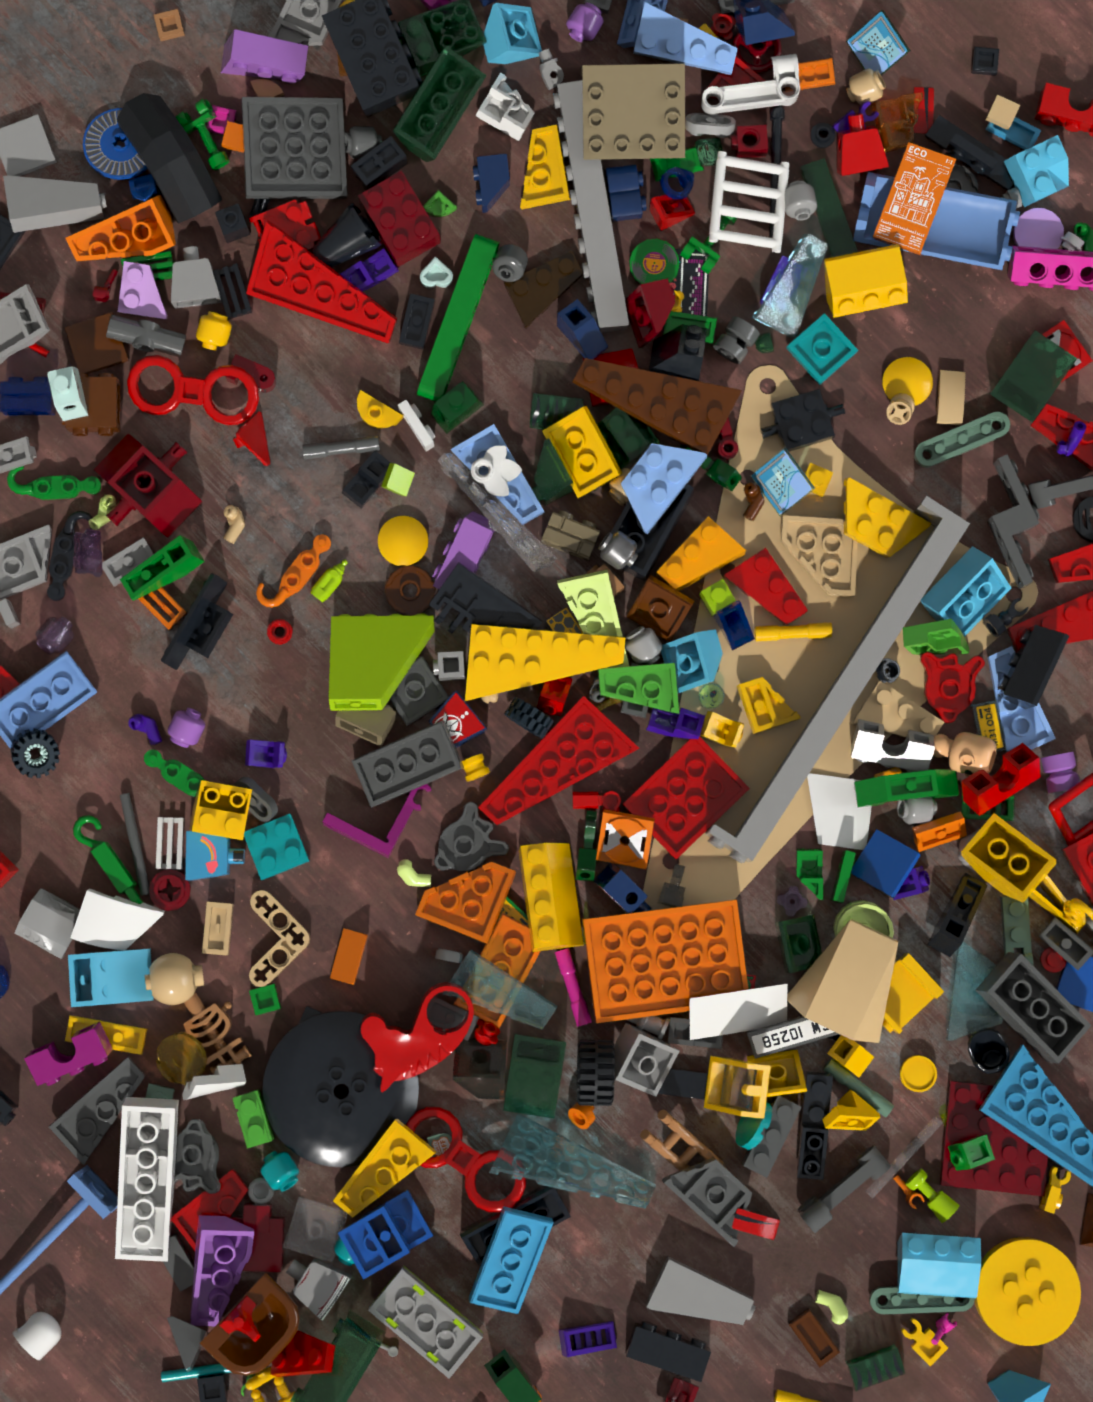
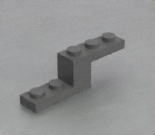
(1013, 521)

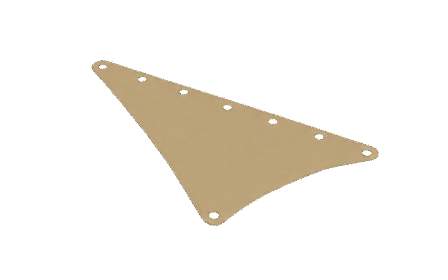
(796, 667)

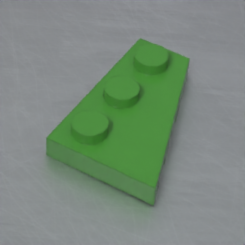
(642, 685)

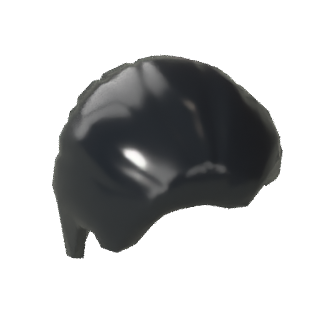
(988, 1051)

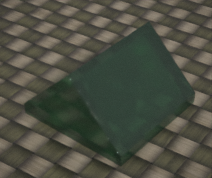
(798, 943)

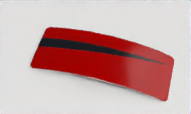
(925, 110)
(755, 1224)

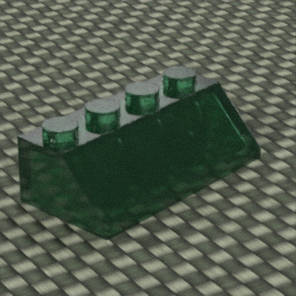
(438, 105)

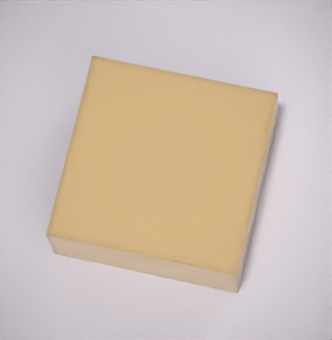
(1002, 112)

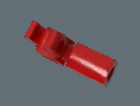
(591, 800)

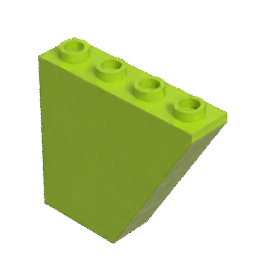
(373, 657)

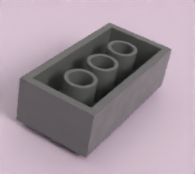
(1033, 1007)

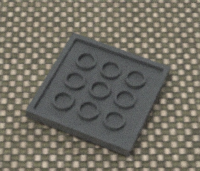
(294, 148)

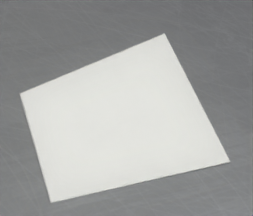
(836, 812)

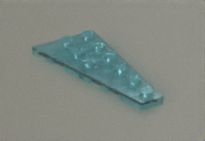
(562, 1164)

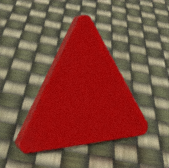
(254, 438)

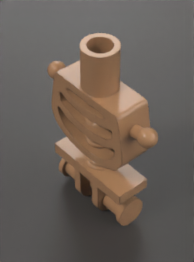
(199, 1013)

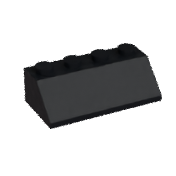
(651, 544)

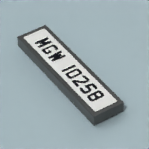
(786, 1036)

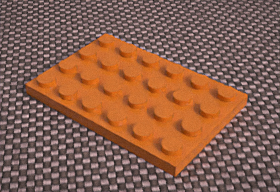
(663, 958)

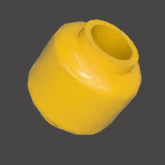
(213, 330)

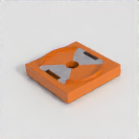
(628, 825)

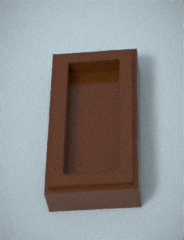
(814, 1337)

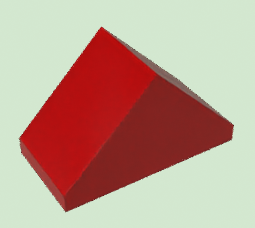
(670, 211)

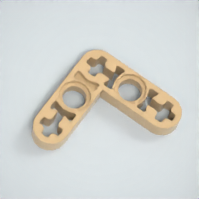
(284, 943)

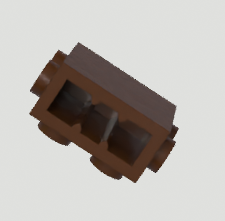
(103, 406)

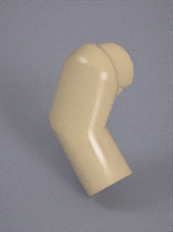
(236, 523)

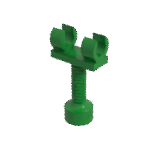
(217, 159)
(705, 248)

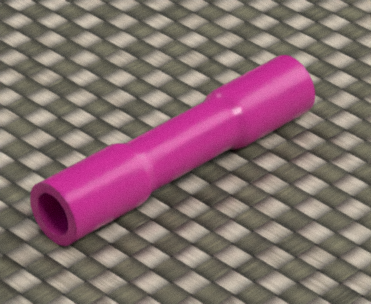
(578, 1003)

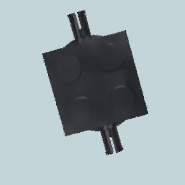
(802, 420)

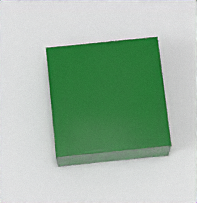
(265, 999)

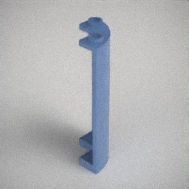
(964, 230)

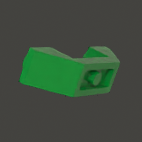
(906, 786)

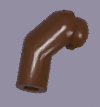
(755, 500)

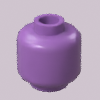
(584, 22)
(186, 727)

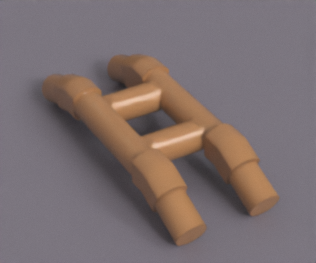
(678, 1132)

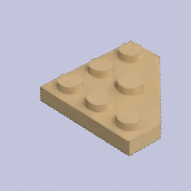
(823, 551)

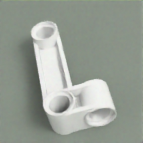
(758, 93)

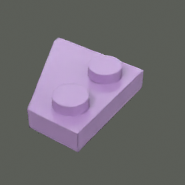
(139, 292)

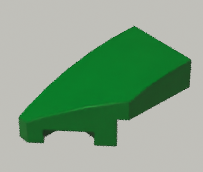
(809, 869)

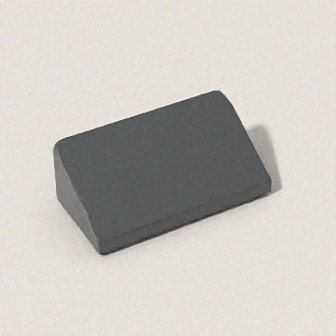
(1066, 943)
(180, 1263)

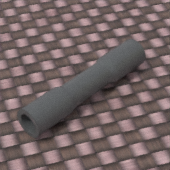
(324, 449)

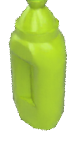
(328, 581)

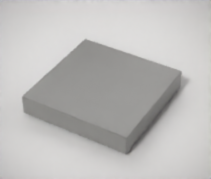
(25, 147)

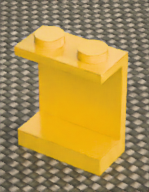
(908, 993)

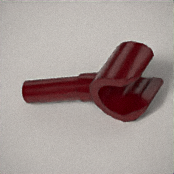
(102, 293)

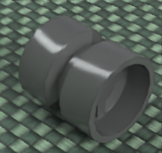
(740, 332)

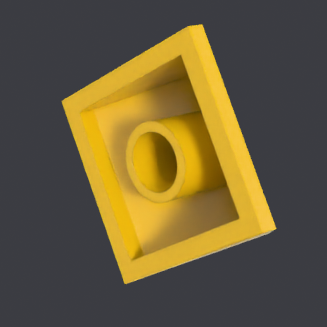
(785, 1072)

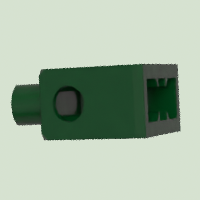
(455, 407)

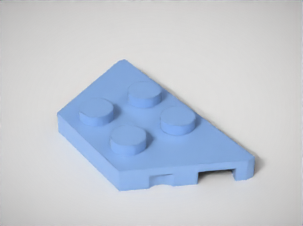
(659, 480)

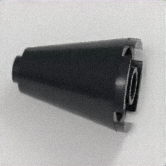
(346, 238)

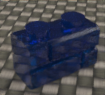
(26, 397)

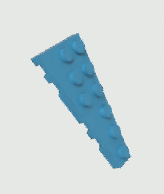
(1040, 1115)

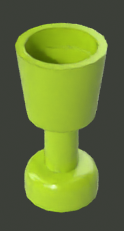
(938, 1202)

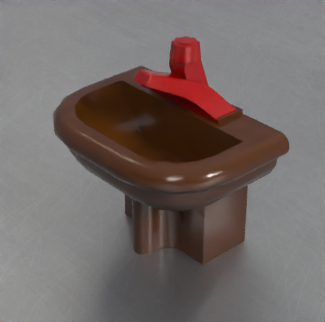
(254, 1329)

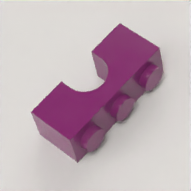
(49, 1064)

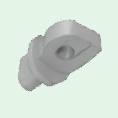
(547, 66)

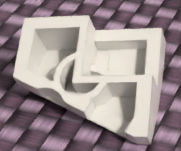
(505, 109)
(224, 1078)

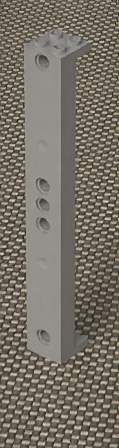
(848, 685)

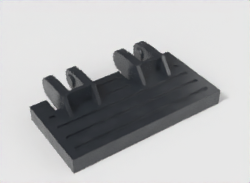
(479, 603)

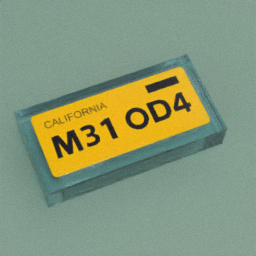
(988, 722)

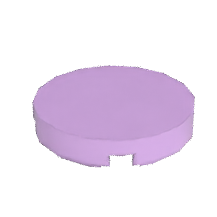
(1038, 229)

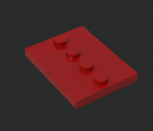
(687, 796)

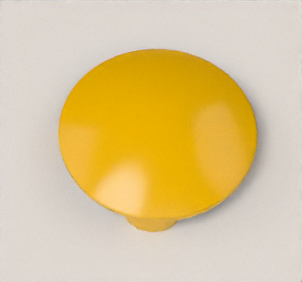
(908, 377)
(403, 541)

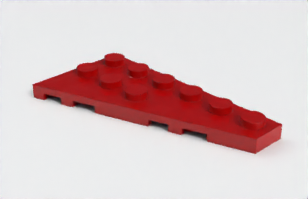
(303, 283)
(569, 753)

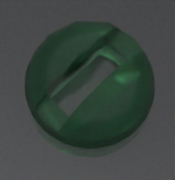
(764, 343)

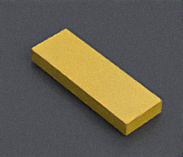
(120, 1036)

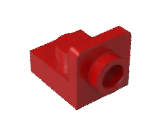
(554, 696)

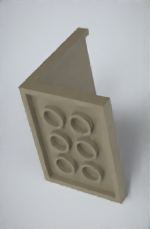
(633, 111)

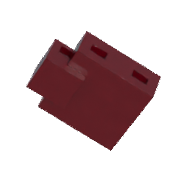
(268, 1237)

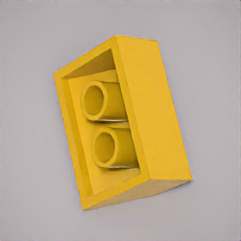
(865, 280)

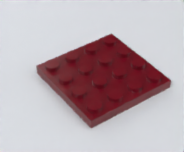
(1016, 1165)

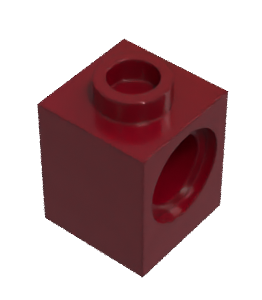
(758, 134)

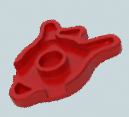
(948, 684)

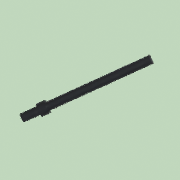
(777, 115)

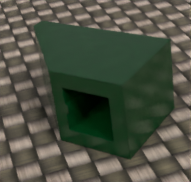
(511, 1378)

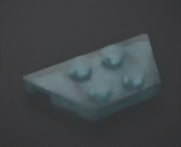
(968, 1008)

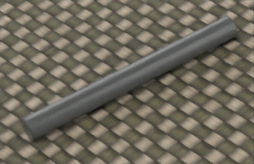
(135, 843)

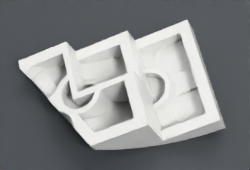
(112, 921)

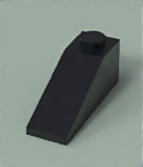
(957, 915)

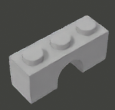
(912, 754)

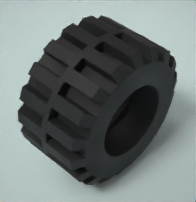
(595, 1072)

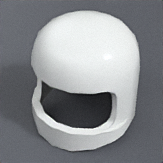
(38, 1334)

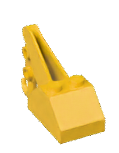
(1016, 869)

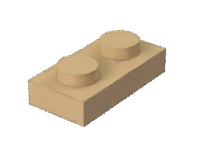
(217, 928)

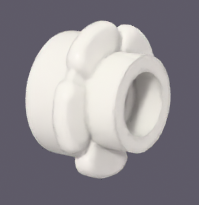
(1071, 242)

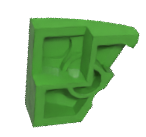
(934, 638)

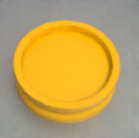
(918, 1073)

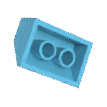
(967, 591)
(939, 1265)

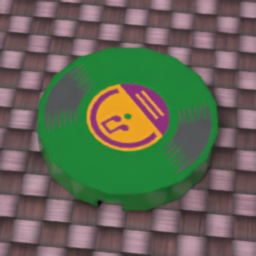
(654, 261)

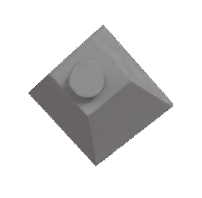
(642, 1059)

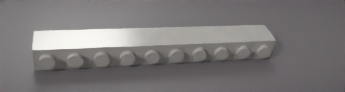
(593, 214)

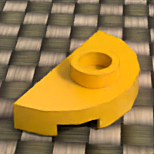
(376, 413)

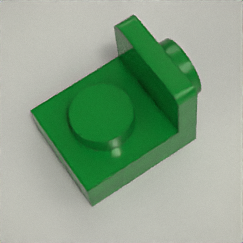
(971, 1153)

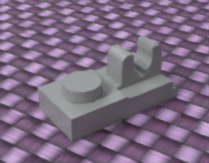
(16, 454)

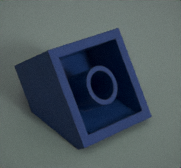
(761, 21)

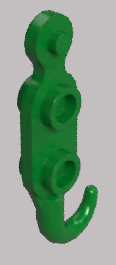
(54, 486)
(174, 772)

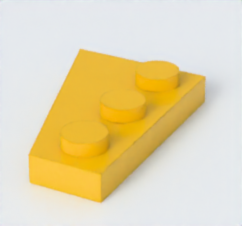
(546, 172)

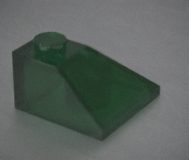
(551, 476)

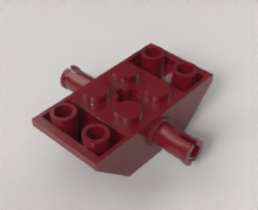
(164, 502)

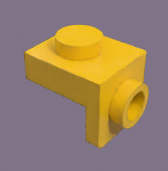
(722, 729)

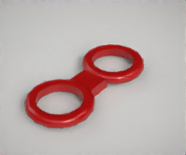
(193, 390)
(465, 1160)

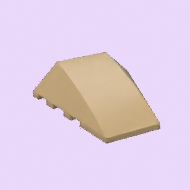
(849, 983)

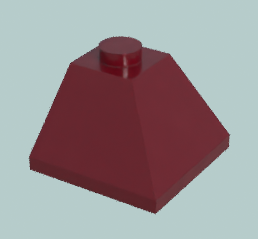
(649, 309)

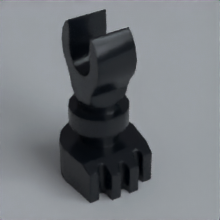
(996, 624)

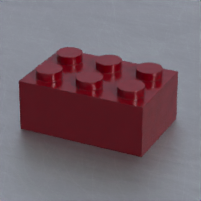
(399, 219)

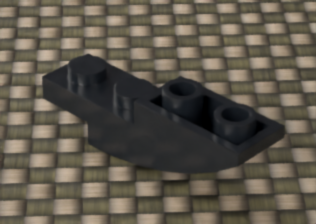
(812, 1132)

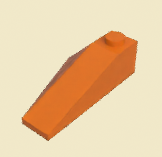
(134, 232)

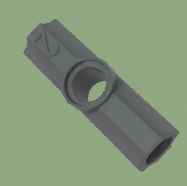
(146, 335)

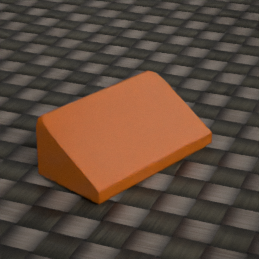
(349, 956)

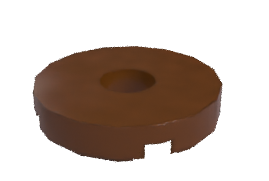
(409, 575)

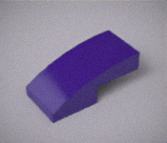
(371, 271)
(682, 725)

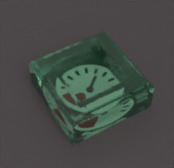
(707, 150)

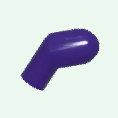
(1073, 440)
(146, 725)

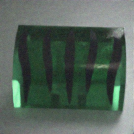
(550, 409)
(875, 1367)

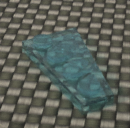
(790, 295)
(500, 992)

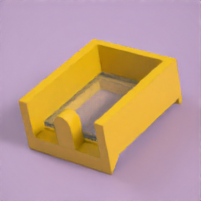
(737, 1087)

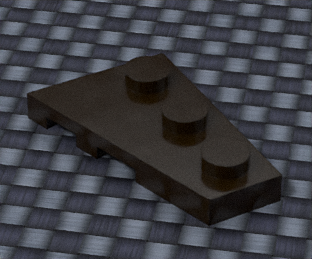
(542, 286)

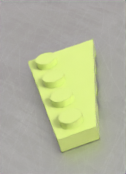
(594, 605)

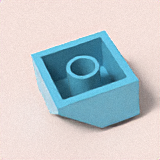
(1039, 170)

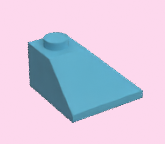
(511, 34)
(694, 658)

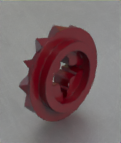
(161, 882)

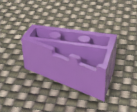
(263, 57)
(467, 548)

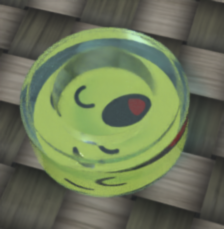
(711, 696)

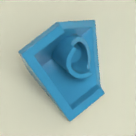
(1018, 1388)

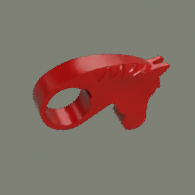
(412, 1052)

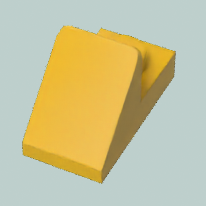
(851, 1114)

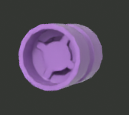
(1060, 772)

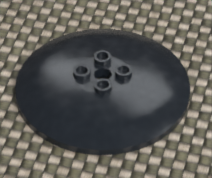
(301, 1095)

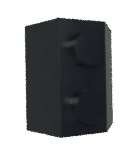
(679, 352)

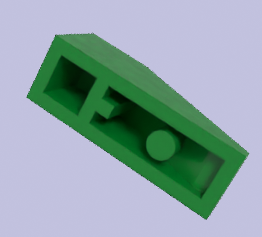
(163, 568)

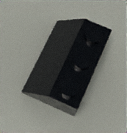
(1032, 666)

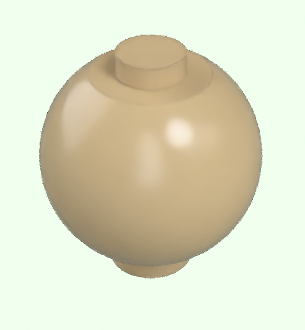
(173, 978)

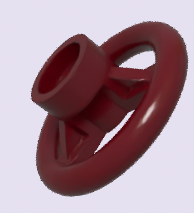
(757, 67)

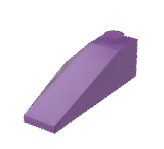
(220, 1256)

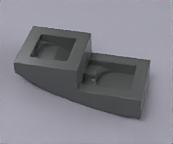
(680, 1034)

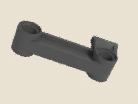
(1044, 493)
(816, 1211)

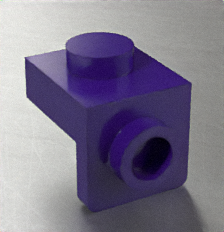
(265, 754)

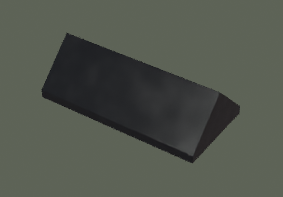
(541, 1201)

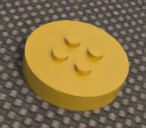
(1027, 1291)

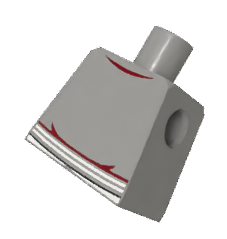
(318, 1285)

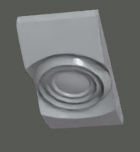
(20, 322)

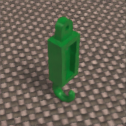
(107, 859)

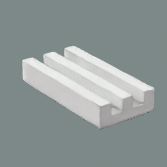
(180, 843)

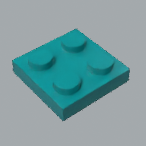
(822, 349)
(276, 846)

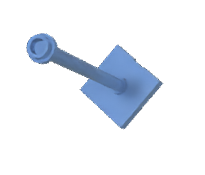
(93, 1193)

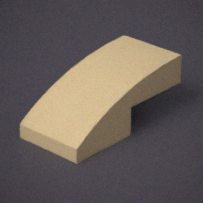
(950, 397)

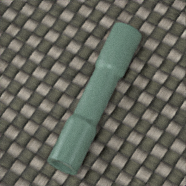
(872, 1097)

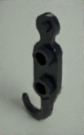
(62, 556)

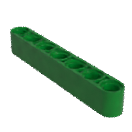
(458, 318)

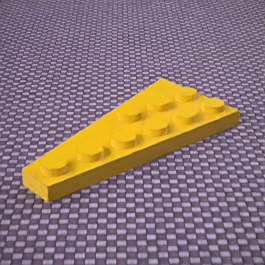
(523, 657)

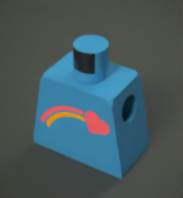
(210, 856)

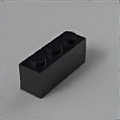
(668, 1351)

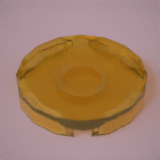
(180, 1058)

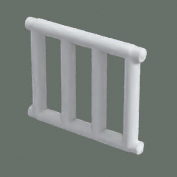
(718, 209)

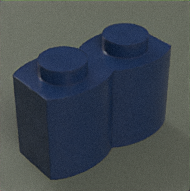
(624, 192)

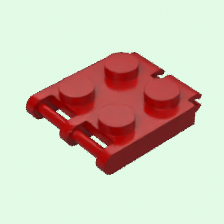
(291, 220)

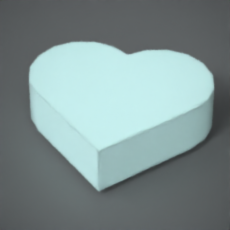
(436, 274)

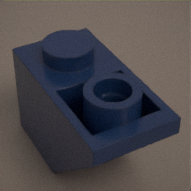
(493, 179)
(581, 330)

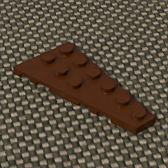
(673, 405)

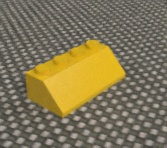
(550, 896)

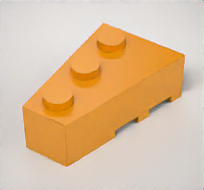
(701, 554)

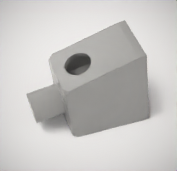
(193, 281)

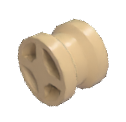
(897, 414)

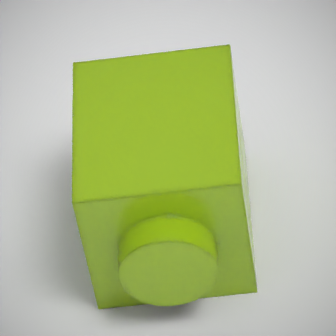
(716, 597)

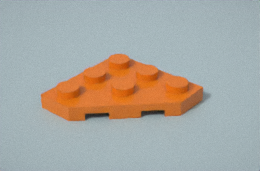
(469, 901)

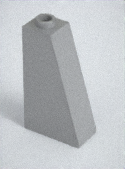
(51, 203)
(695, 1294)

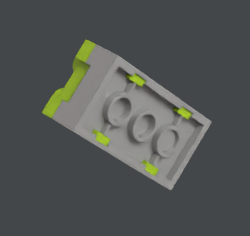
(426, 1321)

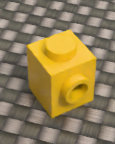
(850, 1055)

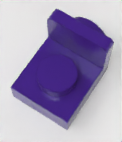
(915, 883)

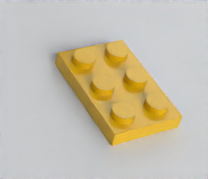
(583, 451)

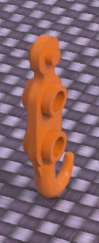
(298, 572)

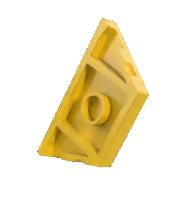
(878, 521)

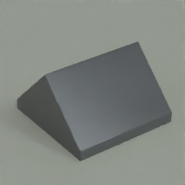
(187, 1340)

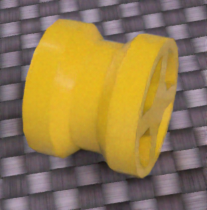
(475, 767)

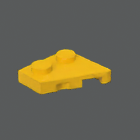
(764, 706)

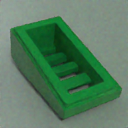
(1010, 811)

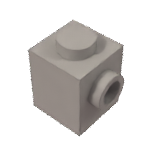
(449, 666)

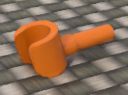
(909, 1193)

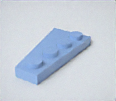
(1018, 724)

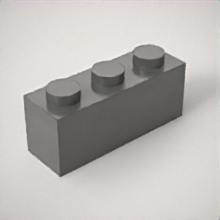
(763, 1156)

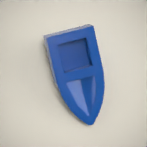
(142, 187)

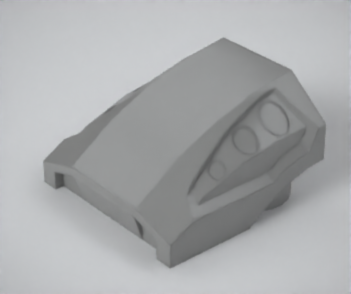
(48, 923)

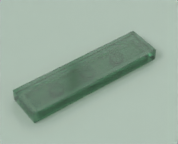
(829, 209)

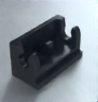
(379, 163)

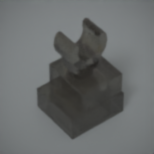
(672, 892)

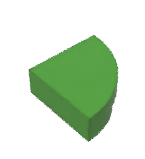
(439, 205)

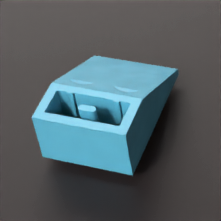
(109, 977)

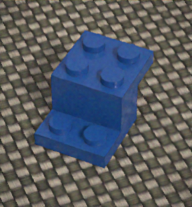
(385, 1234)

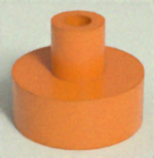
(581, 1115)

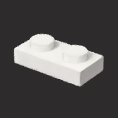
(412, 415)

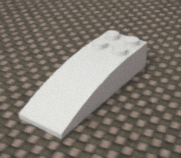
(146, 1178)

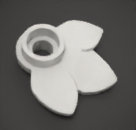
(499, 470)

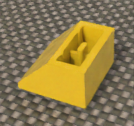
(220, 810)

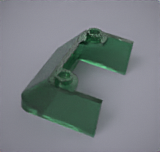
(354, 1349)

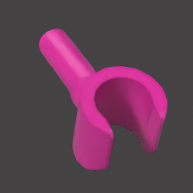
(944, 1327)

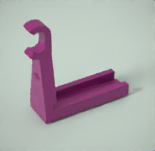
(369, 841)

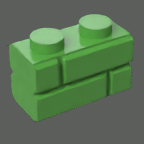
(253, 1118)

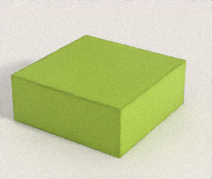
(398, 479)

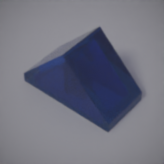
(734, 625)

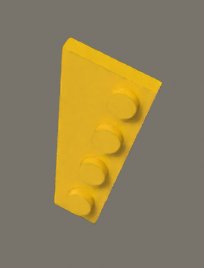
(387, 1164)

